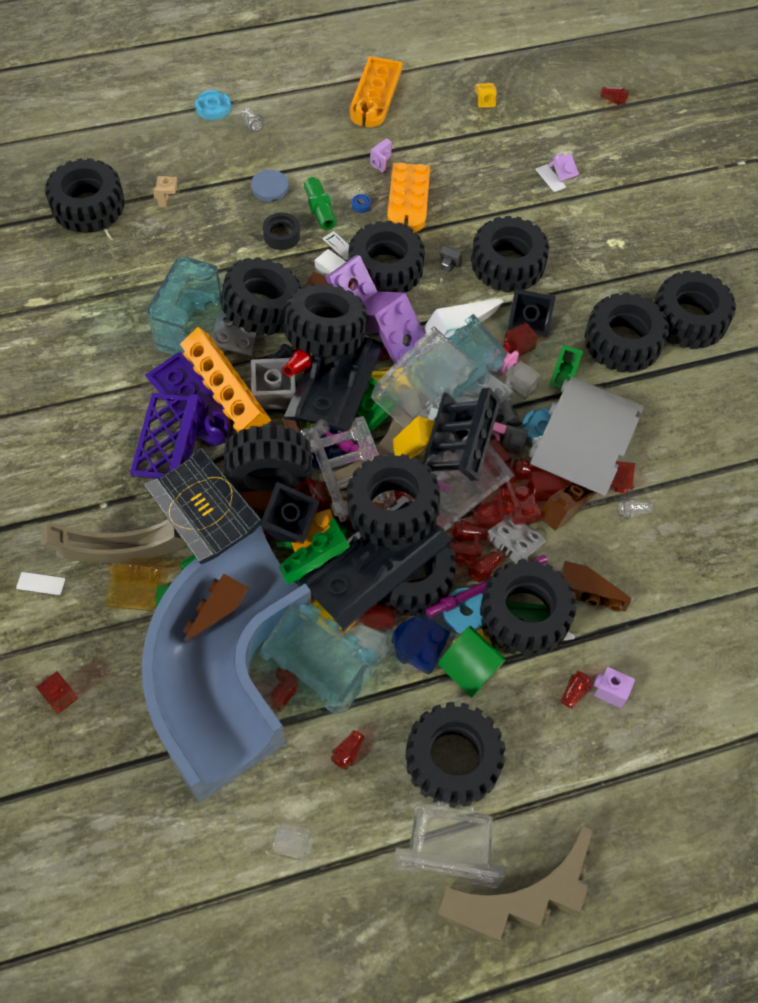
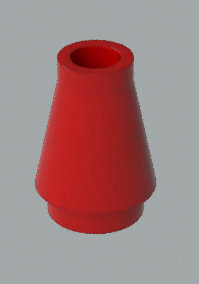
(297, 363)

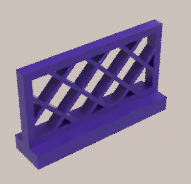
(185, 436)

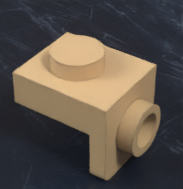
(163, 188)

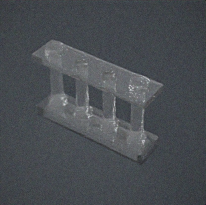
(367, 450)

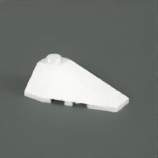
(454, 317)

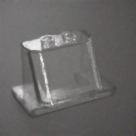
(451, 844)

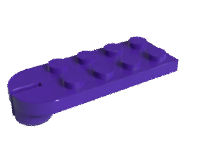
(179, 378)

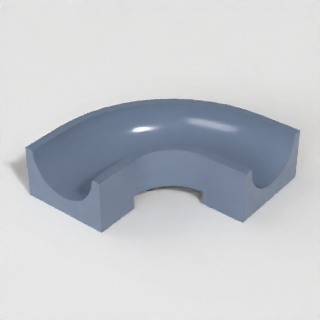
(202, 689)

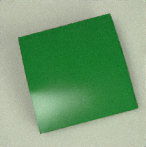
(471, 661)

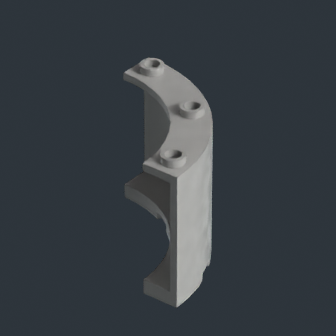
(586, 435)

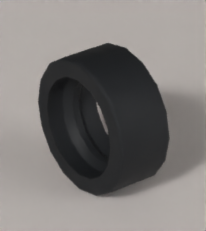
(281, 220)

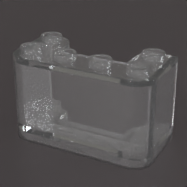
(422, 377)
(460, 494)

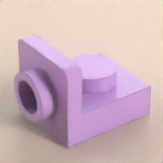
(381, 154)

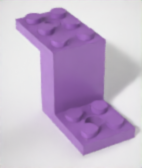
(387, 313)

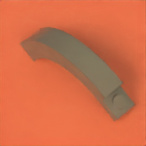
(111, 546)

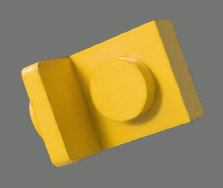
(486, 95)

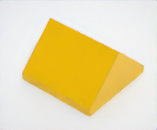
(414, 437)

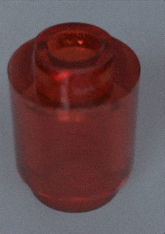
(378, 618)

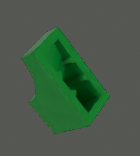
(566, 365)

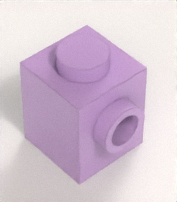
(613, 687)

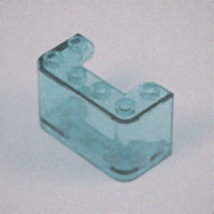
(185, 287)
(321, 655)

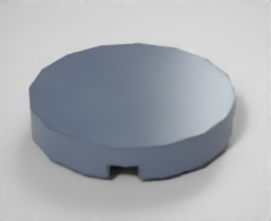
(269, 185)

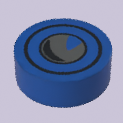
(361, 203)

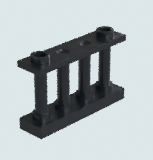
(478, 439)

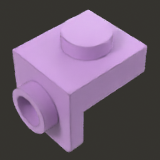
(564, 166)

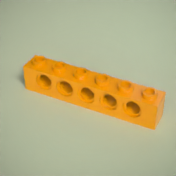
(224, 381)

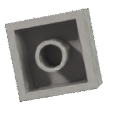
(270, 383)

